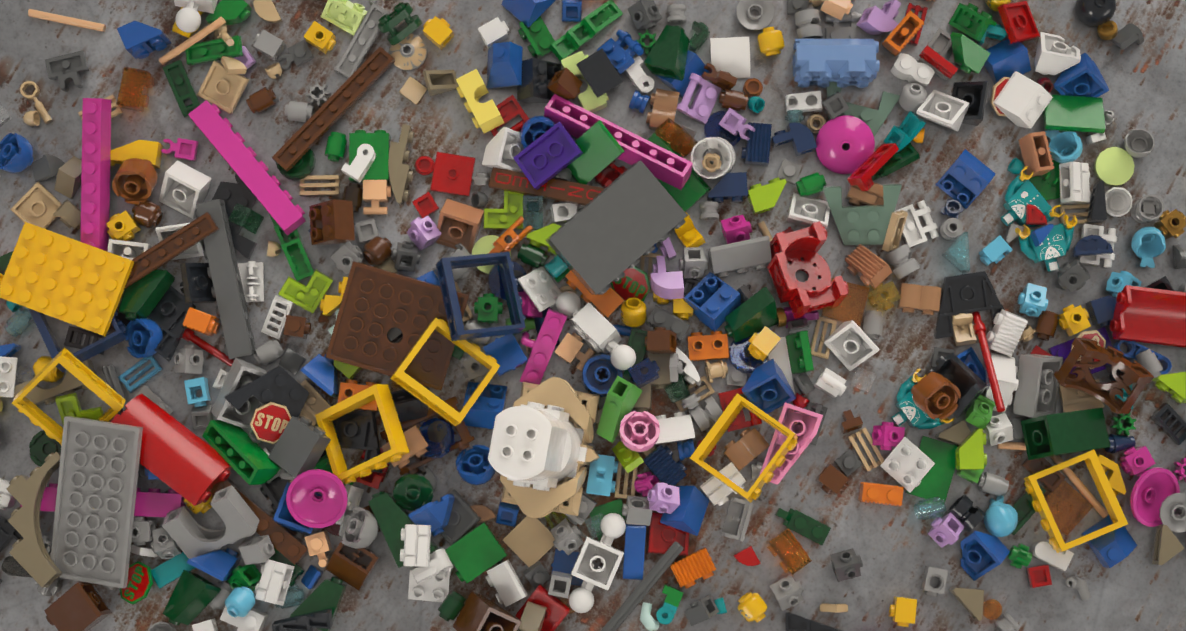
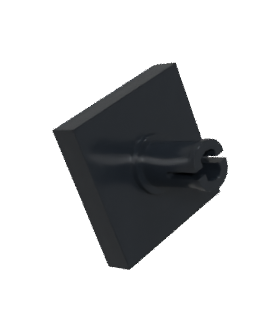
(196, 283)

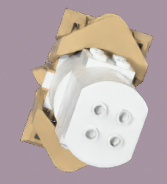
(543, 447)

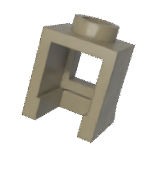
(69, 214)

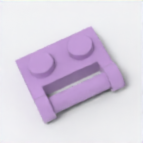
(703, 101)

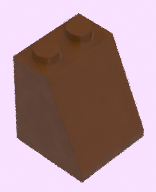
(77, 609)
(484, 615)

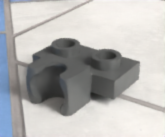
(67, 69)

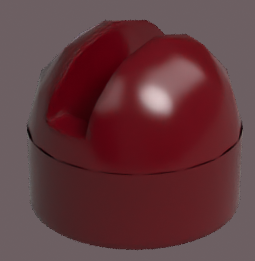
(1048, 86)

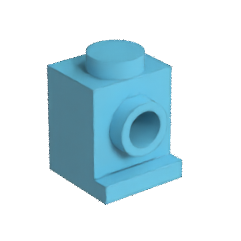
(994, 251)
(192, 387)

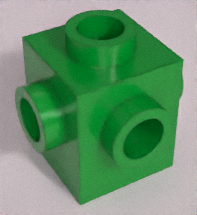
(491, 315)
(245, 576)

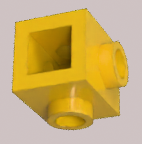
(122, 226)
(1074, 325)

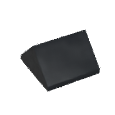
(599, 73)
(976, 95)

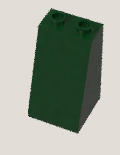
(1065, 433)
(391, 521)

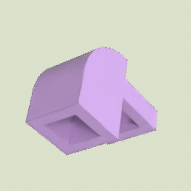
(879, 21)
(666, 284)

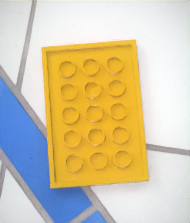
(65, 279)

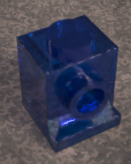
(644, 379)

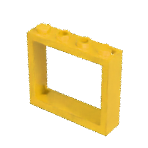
(83, 374)
(427, 396)
(391, 424)
(720, 428)
(1103, 487)

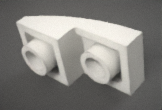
(689, 371)

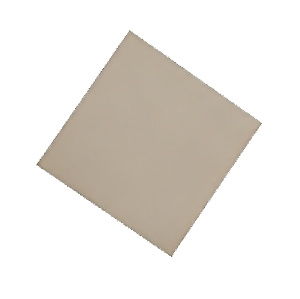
(222, 88)
(37, 207)
(530, 540)

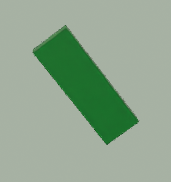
(213, 51)

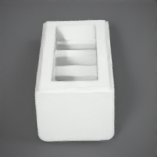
(271, 314)

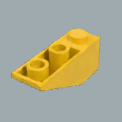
(138, 149)

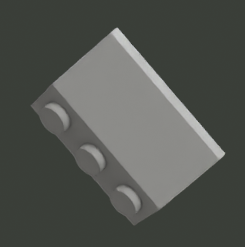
(740, 256)
(239, 375)
(1037, 385)

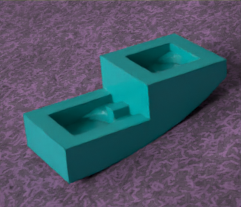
(906, 131)
(171, 570)

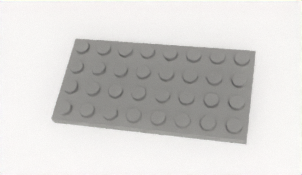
(96, 501)

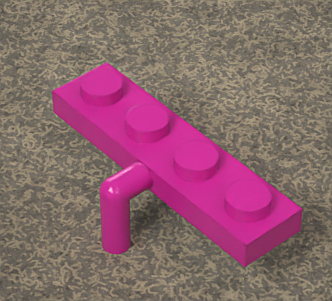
(542, 347)

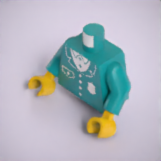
(1019, 195)
(1053, 246)
(909, 411)

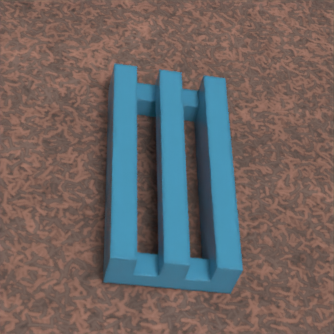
(158, 368)

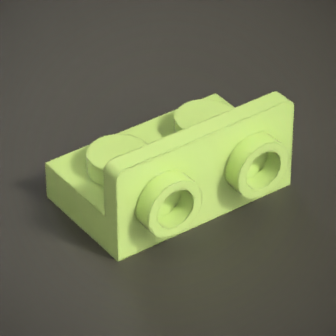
(344, 14)

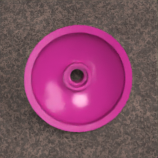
(840, 131)
(1149, 494)
(312, 509)

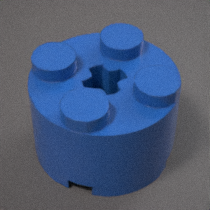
(591, 380)

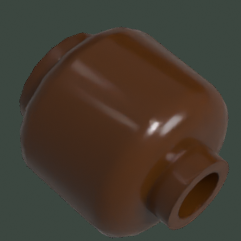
(147, 214)
(377, 250)

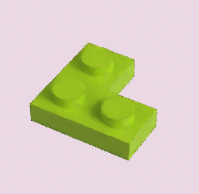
(505, 217)
(306, 296)
(69, 406)
(627, 457)

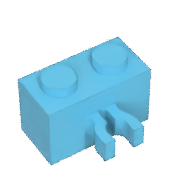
(601, 476)

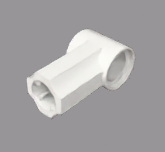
(439, 565)

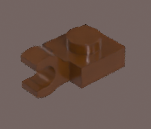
(720, 79)

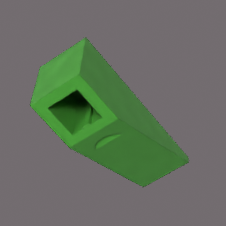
(618, 403)

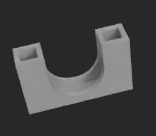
(198, 540)

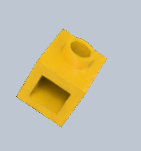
(438, 32)
(320, 37)
(763, 343)
(903, 611)

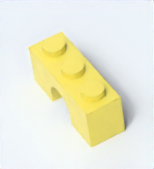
(473, 88)

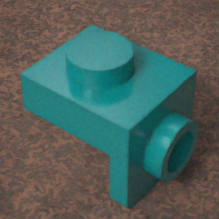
(995, 32)

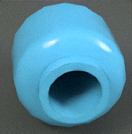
(240, 602)

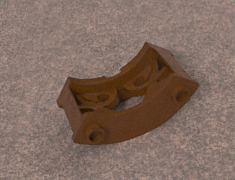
(1088, 350)
(461, 444)

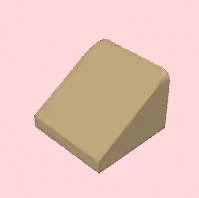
(413, 90)

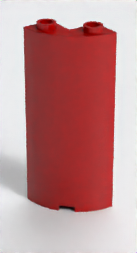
(1150, 316)
(174, 451)

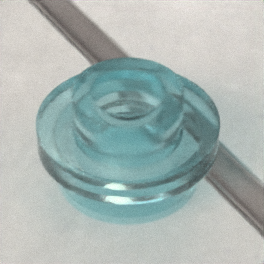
(794, 116)

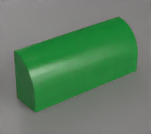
(694, 188)
(240, 452)

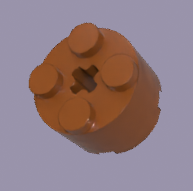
(135, 180)
(936, 396)

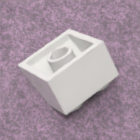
(1022, 100)
(184, 188)
(675, 428)
(506, 583)

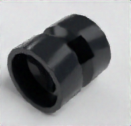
(966, 512)

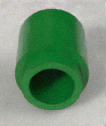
(336, 146)
(810, 184)

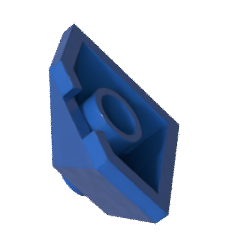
(1082, 80)
(434, 514)
(981, 554)

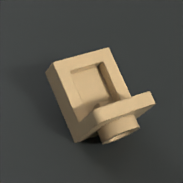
(963, 329)

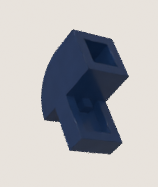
(799, 135)

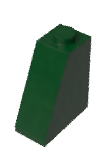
(669, 53)
(145, 294)
(752, 316)
(325, 596)
(189, 598)

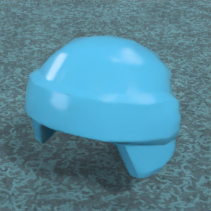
(1064, 146)
(1147, 244)
(1000, 518)

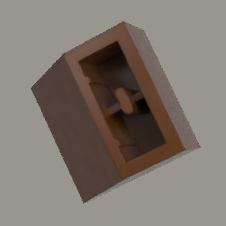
(331, 222)
(352, 564)

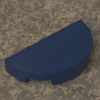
(1092, 246)

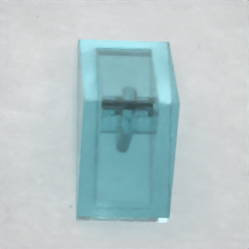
(533, 211)
(958, 253)

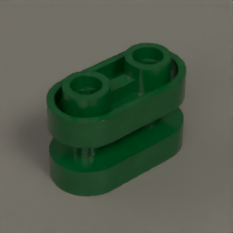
(388, 22)

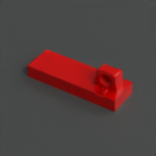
(863, 174)

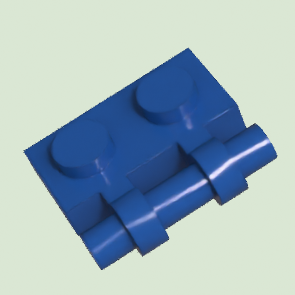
(619, 57)

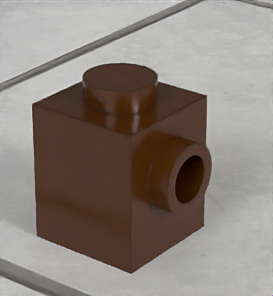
(565, 84)
(297, 327)
(661, 341)
(832, 480)

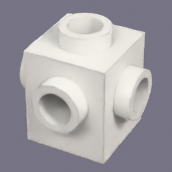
(998, 430)

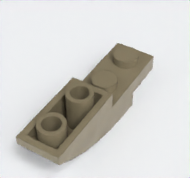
(400, 172)

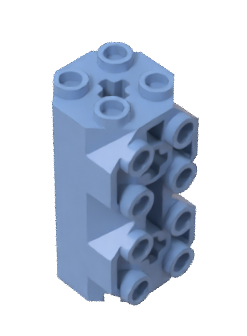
(837, 60)

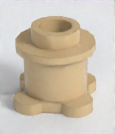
(715, 370)

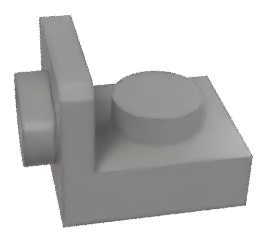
(586, 507)

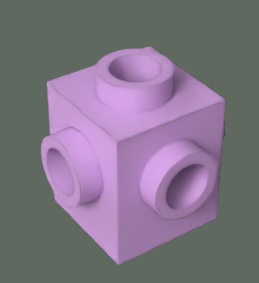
(423, 232)
(663, 498)
(946, 530)

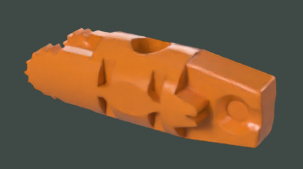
(501, 244)

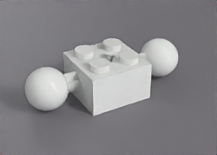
(188, 17)
(599, 331)
(612, 527)

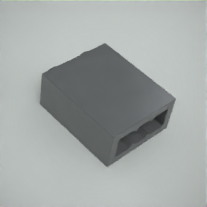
(299, 446)

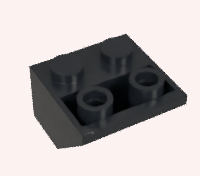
(535, 79)
(408, 406)

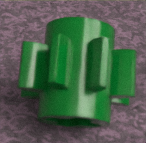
(648, 36)
(1118, 425)
(1019, 556)

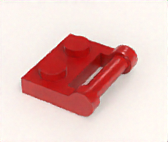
(510, 110)
(739, 422)

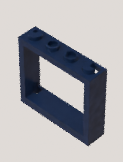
(451, 302)
(85, 353)

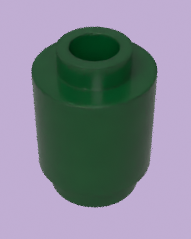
(532, 255)
(451, 606)

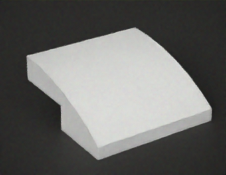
(731, 56)

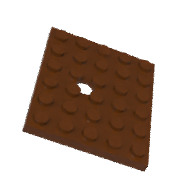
(387, 300)

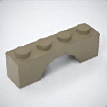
(68, 386)

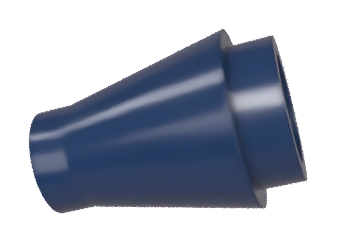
(1120, 443)

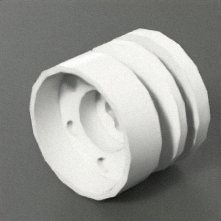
(713, 145)

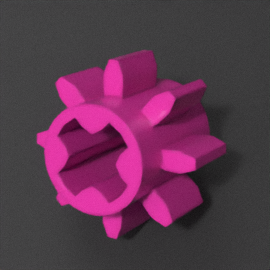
(1179, 469)
(645, 482)

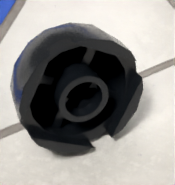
(1095, 11)

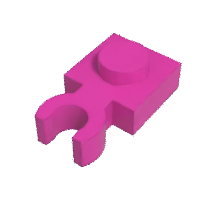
(183, 149)

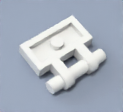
(1088, 229)
(913, 231)

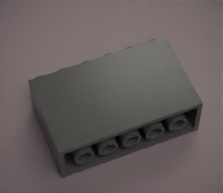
(617, 228)

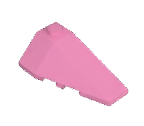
(804, 425)

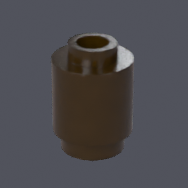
(355, 194)

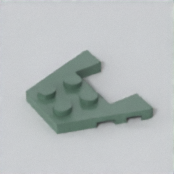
(871, 117)
(862, 223)

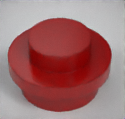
(424, 165)

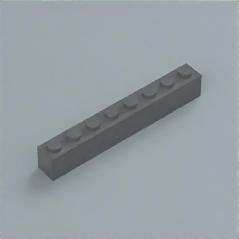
(227, 283)

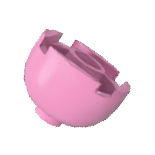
(639, 431)

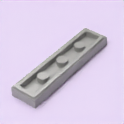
(361, 42)

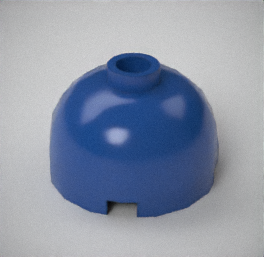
(534, 128)
(15, 153)
(143, 337)
(474, 465)

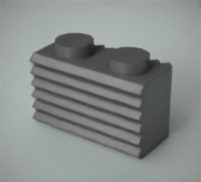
(662, 318)

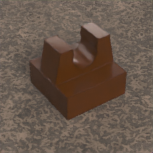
(850, 423)

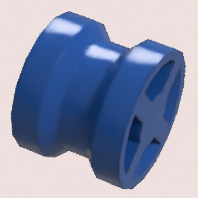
(639, 102)
(685, 449)

